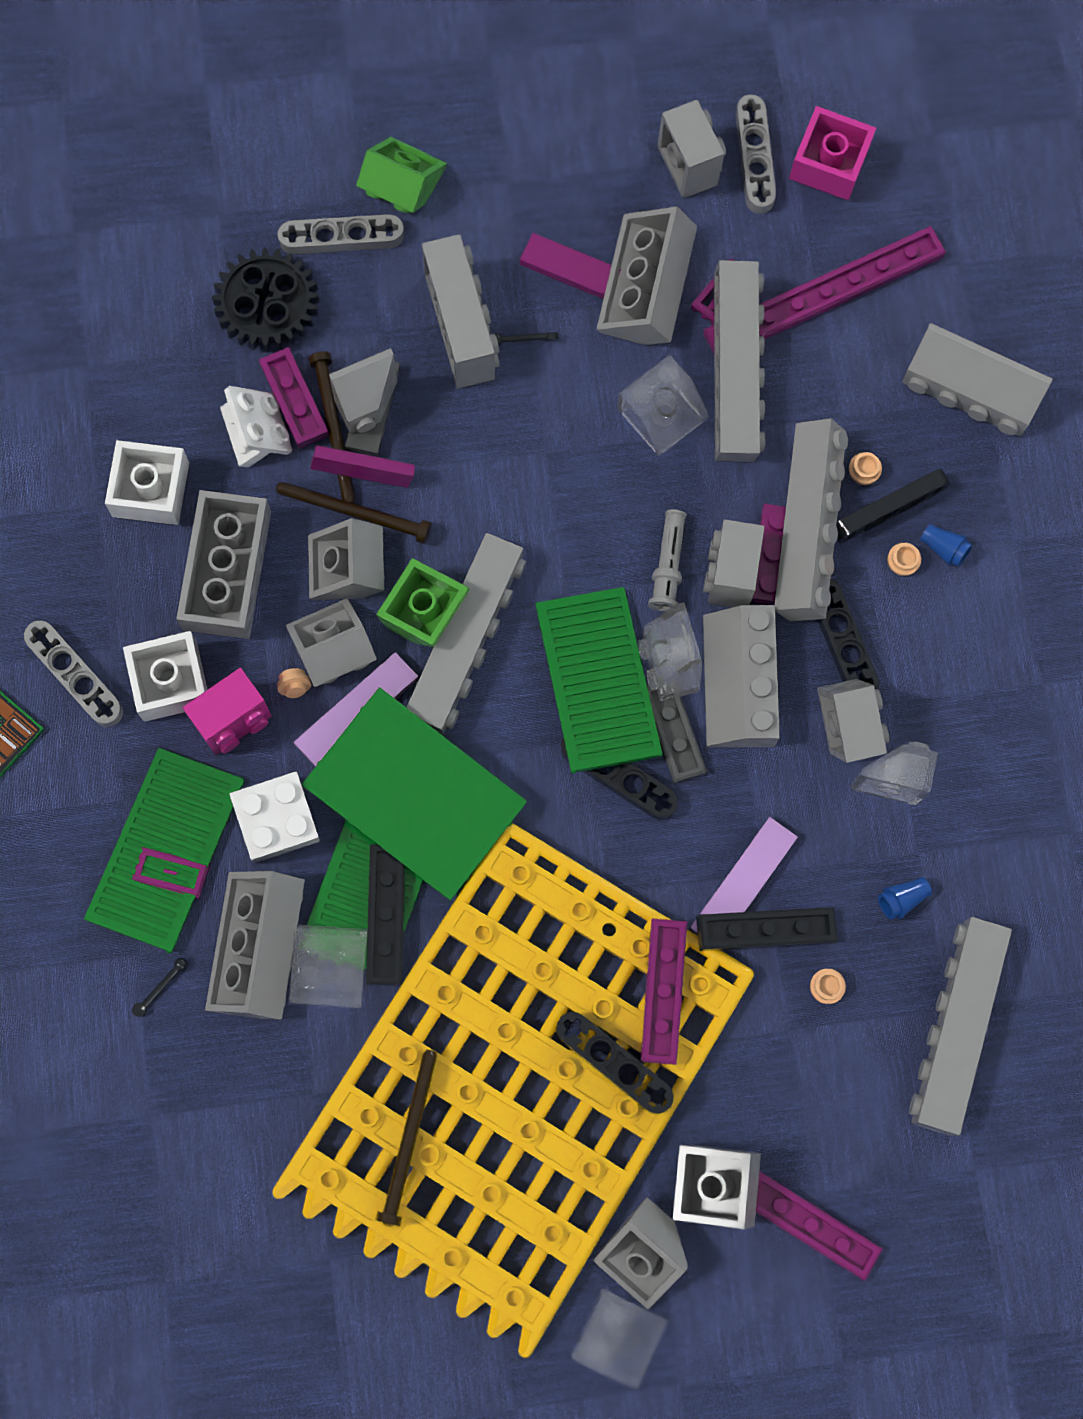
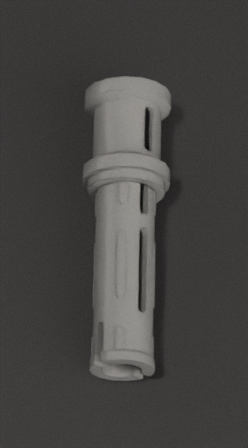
(667, 574)

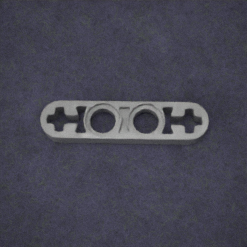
(751, 154)
(341, 239)
(73, 673)

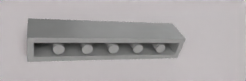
(737, 361)
(811, 520)
(461, 644)
(960, 1026)

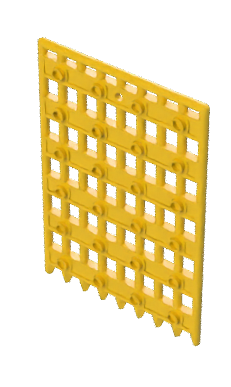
(418, 1237)

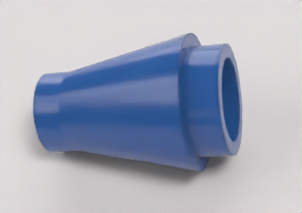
(947, 545)
(902, 898)

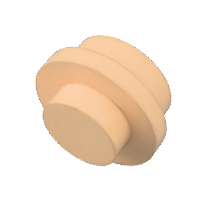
(865, 468)
(904, 559)
(293, 683)
(827, 986)

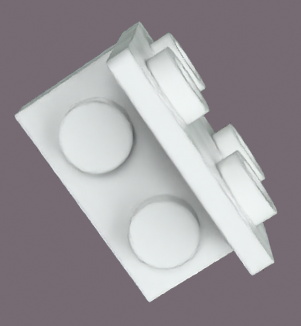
(254, 425)

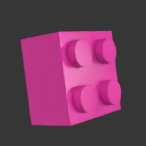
(832, 153)
(228, 712)

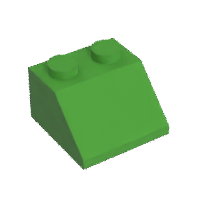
(400, 174)
(422, 604)

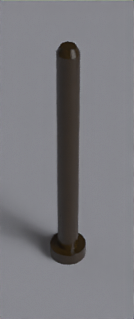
(320, 362)
(421, 530)
(408, 1140)

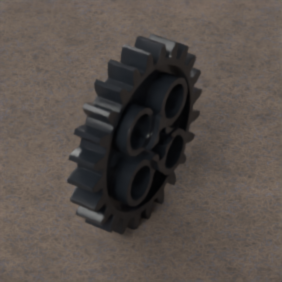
(236, 294)

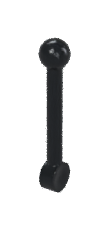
(525, 337)
(140, 1009)

